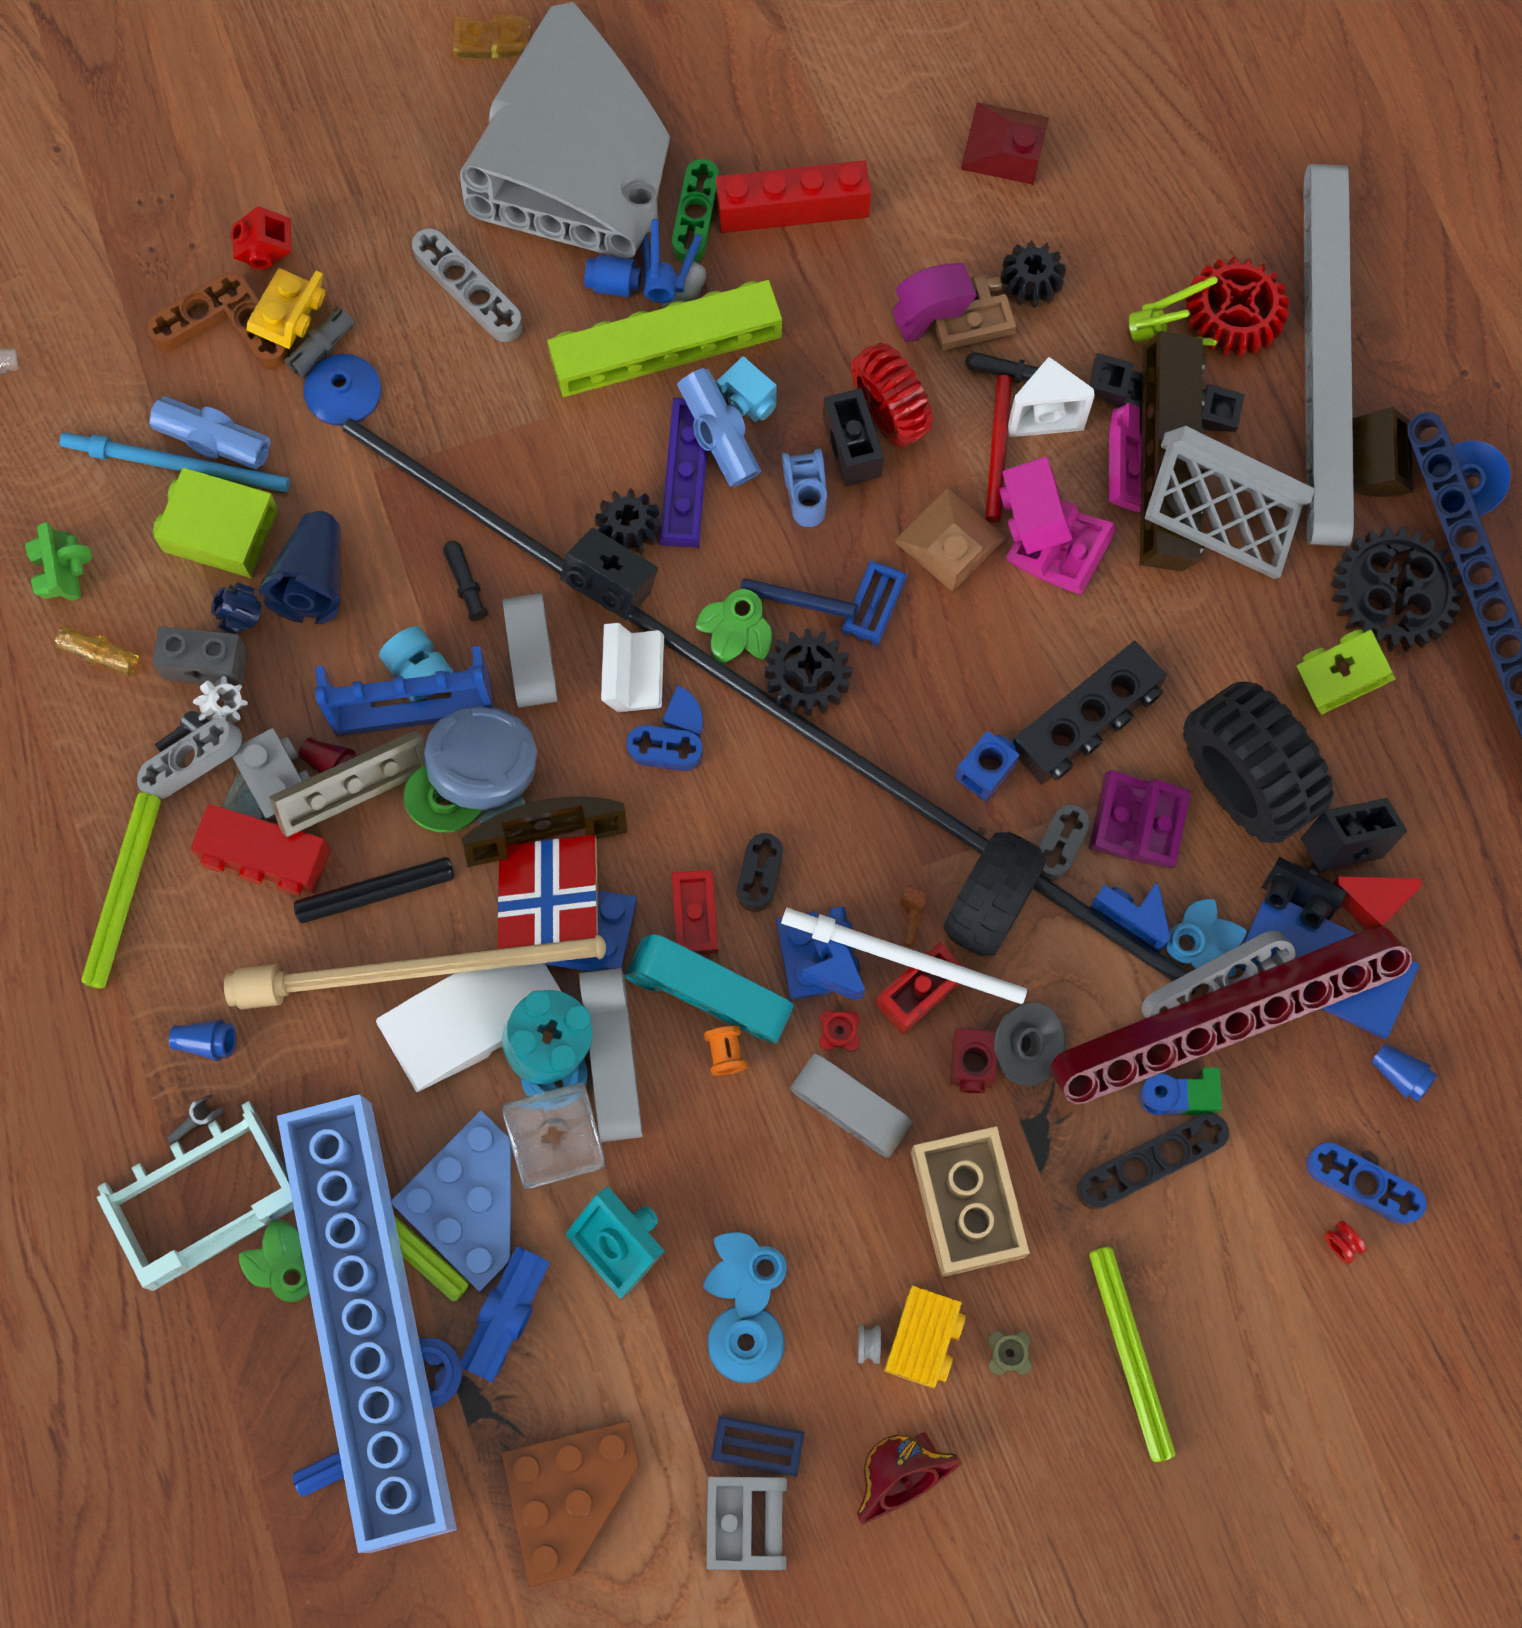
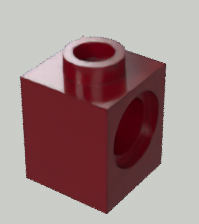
(980, 1043)

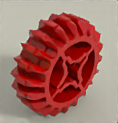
(1238, 289)
(892, 394)

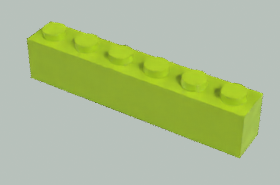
(665, 337)

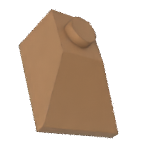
(950, 539)

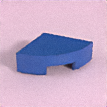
(684, 712)

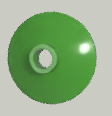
(423, 806)

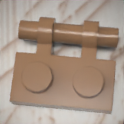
(981, 321)

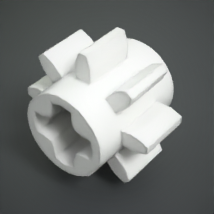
(228, 693)

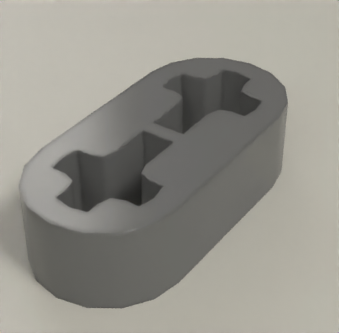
(1070, 845)

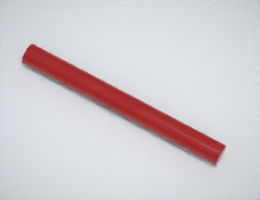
(998, 448)

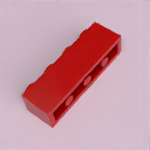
(793, 196)

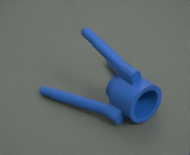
(660, 277)

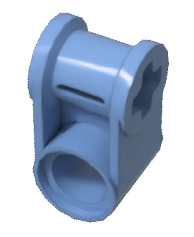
(806, 481)

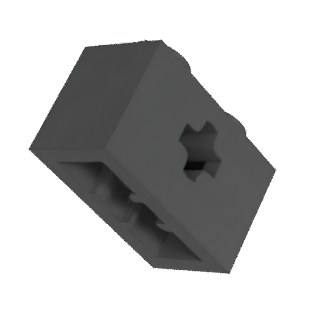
(199, 656)

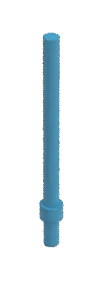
(103, 448)

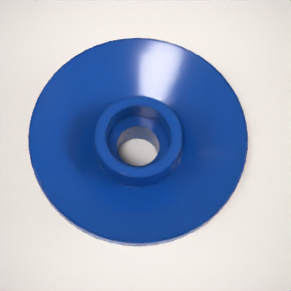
(352, 400)
(1486, 464)

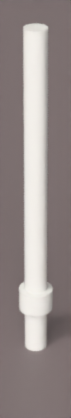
(825, 929)

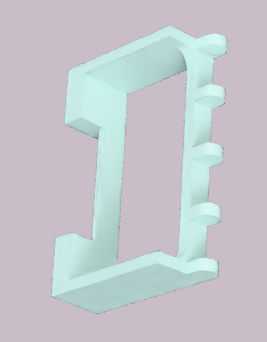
(177, 1263)

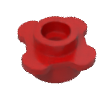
(847, 1021)

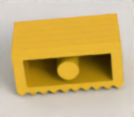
(924, 1337)

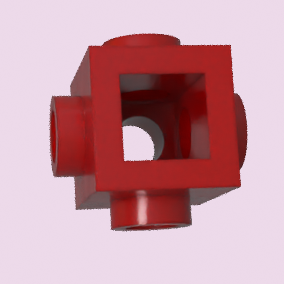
(261, 238)

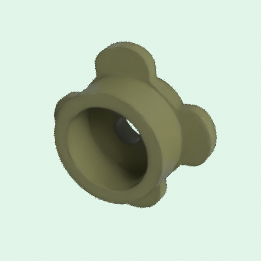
(1019, 1344)

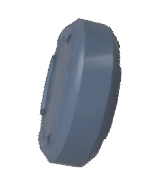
(480, 757)

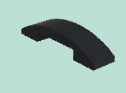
(1120, 385)

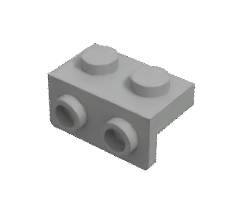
(268, 768)

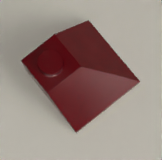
(1005, 143)

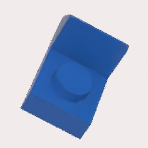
(1144, 922)
(837, 972)

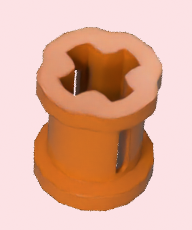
(725, 1050)

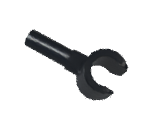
(188, 724)

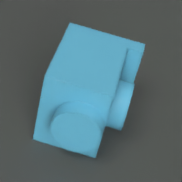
(748, 390)

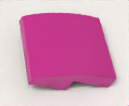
(1072, 562)

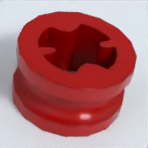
(1344, 1242)

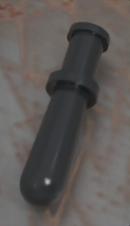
(997, 366)
(467, 588)

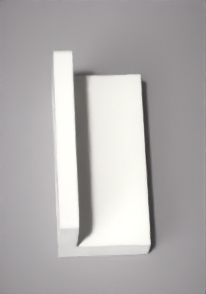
(632, 668)

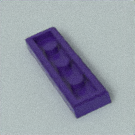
(683, 481)

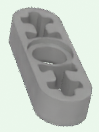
(212, 746)

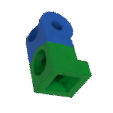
(1173, 1096)

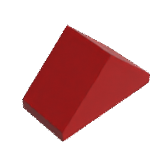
(1375, 899)

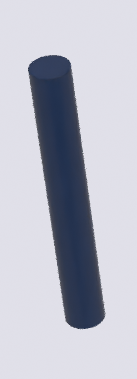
(801, 598)

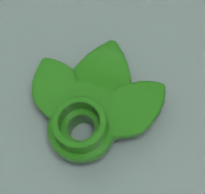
(735, 632)
(278, 1258)

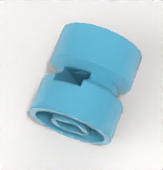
(412, 656)

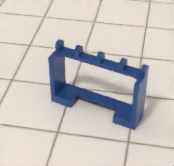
(352, 709)

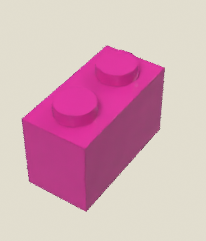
(1036, 506)

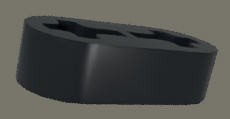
(751, 870)

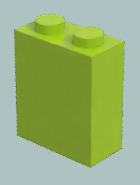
(215, 522)

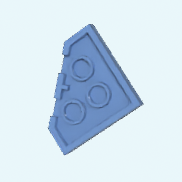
(466, 1201)

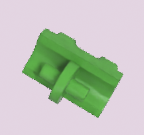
(61, 562)

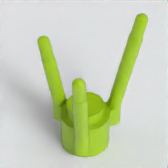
(1150, 321)

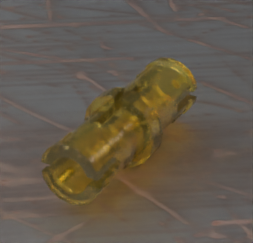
(97, 650)

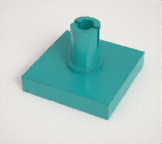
(616, 1240)

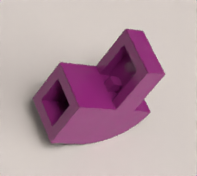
(932, 295)

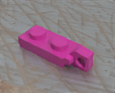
(1125, 458)

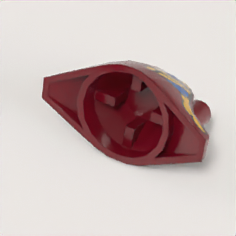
(901, 1471)

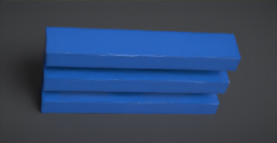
(862, 632)

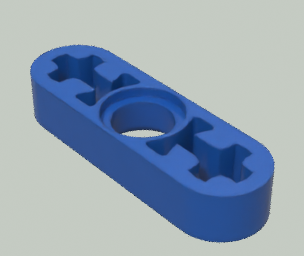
(1389, 1208)

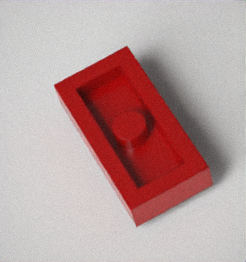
(695, 911)

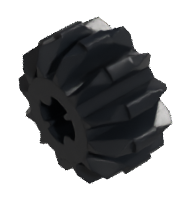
(1019, 273)
(642, 516)

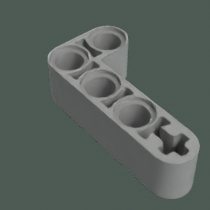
(612, 1055)

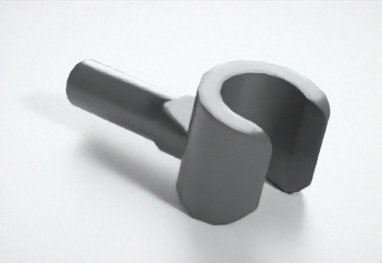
(197, 1116)

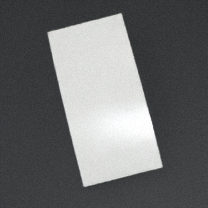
(458, 1020)

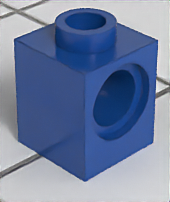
(983, 781)

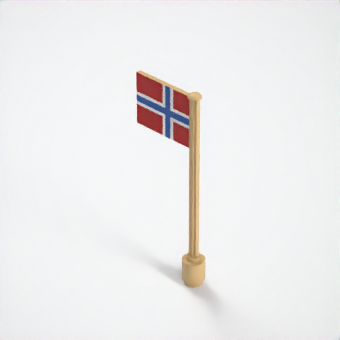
(542, 918)

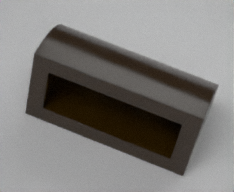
(1382, 454)

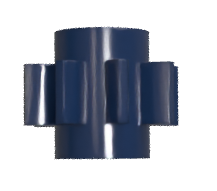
(236, 608)

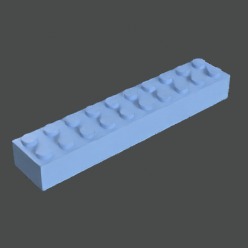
(365, 1325)

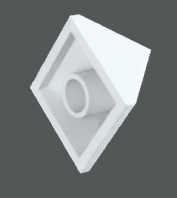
(1050, 403)

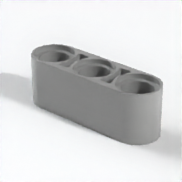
(530, 650)
(851, 1105)

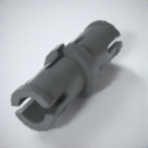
(319, 342)

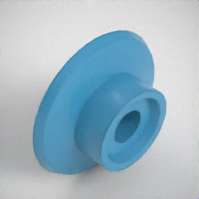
(745, 1365)

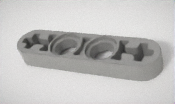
(466, 285)
(1217, 970)

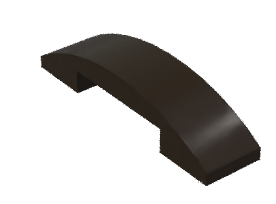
(542, 819)

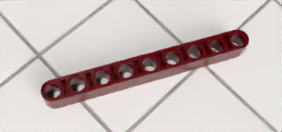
(1230, 1014)

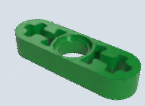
(689, 197)

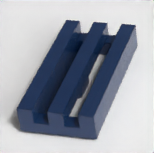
(721, 1439)

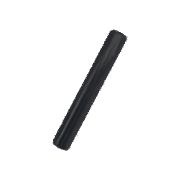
(373, 890)

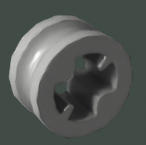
(869, 1344)

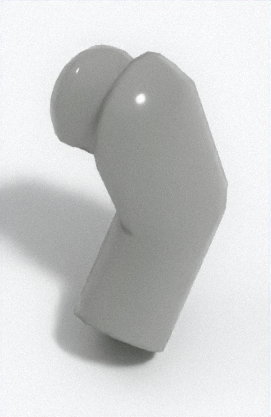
(693, 284)

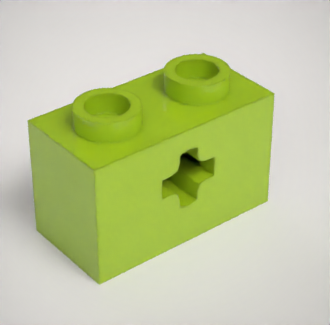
(1367, 668)

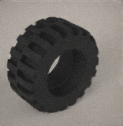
(1258, 761)

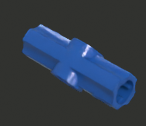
(505, 1314)

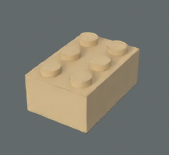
(969, 1201)

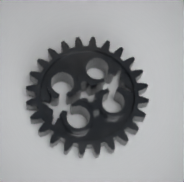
(1431, 594)

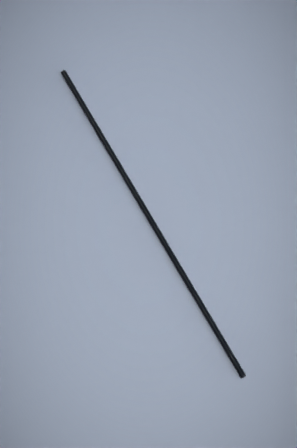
(768, 703)

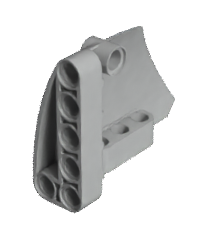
(569, 144)

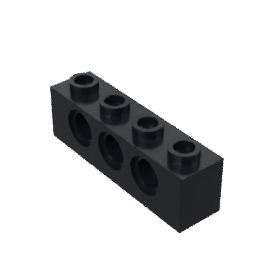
(1130, 669)

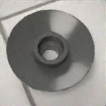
(1042, 1042)

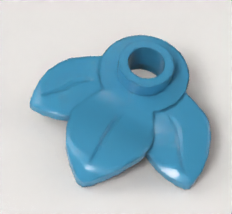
(1208, 935)
(738, 1273)

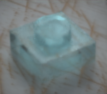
(242, 800)

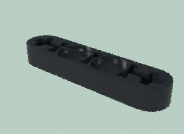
(1151, 1158)

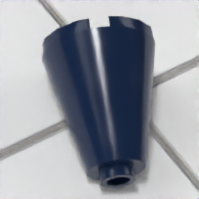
(307, 572)

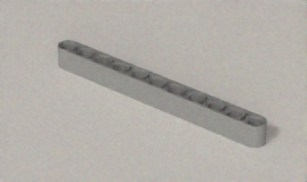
(1328, 355)

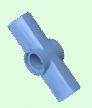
(719, 427)
(209, 432)

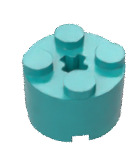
(524, 1031)

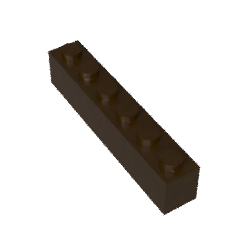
(1169, 401)

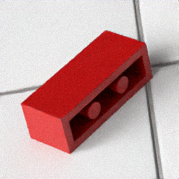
(259, 850)

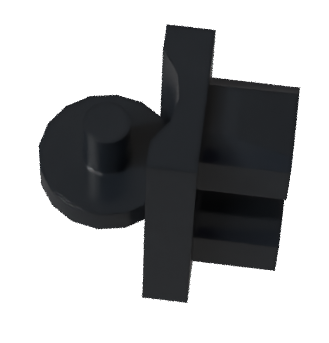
(1304, 888)

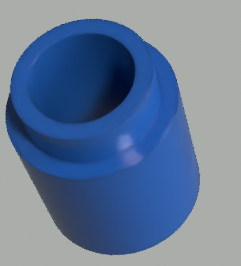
(612, 275)

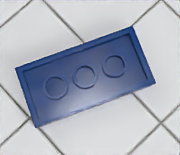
(1369, 1010)

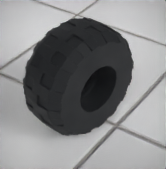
(994, 893)

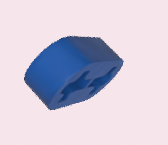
(666, 739)

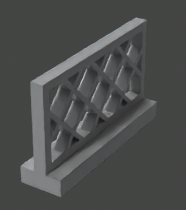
(1236, 469)

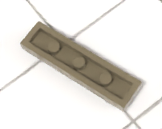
(348, 783)

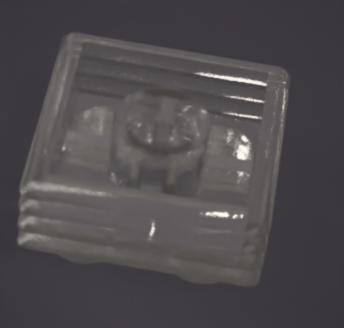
(537, 1158)

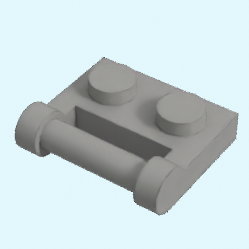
(731, 1523)

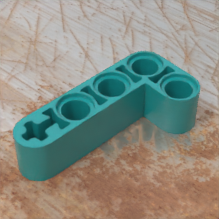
(708, 986)

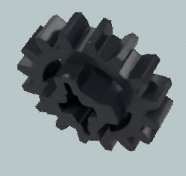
(793, 673)

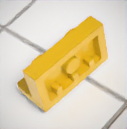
(286, 307)

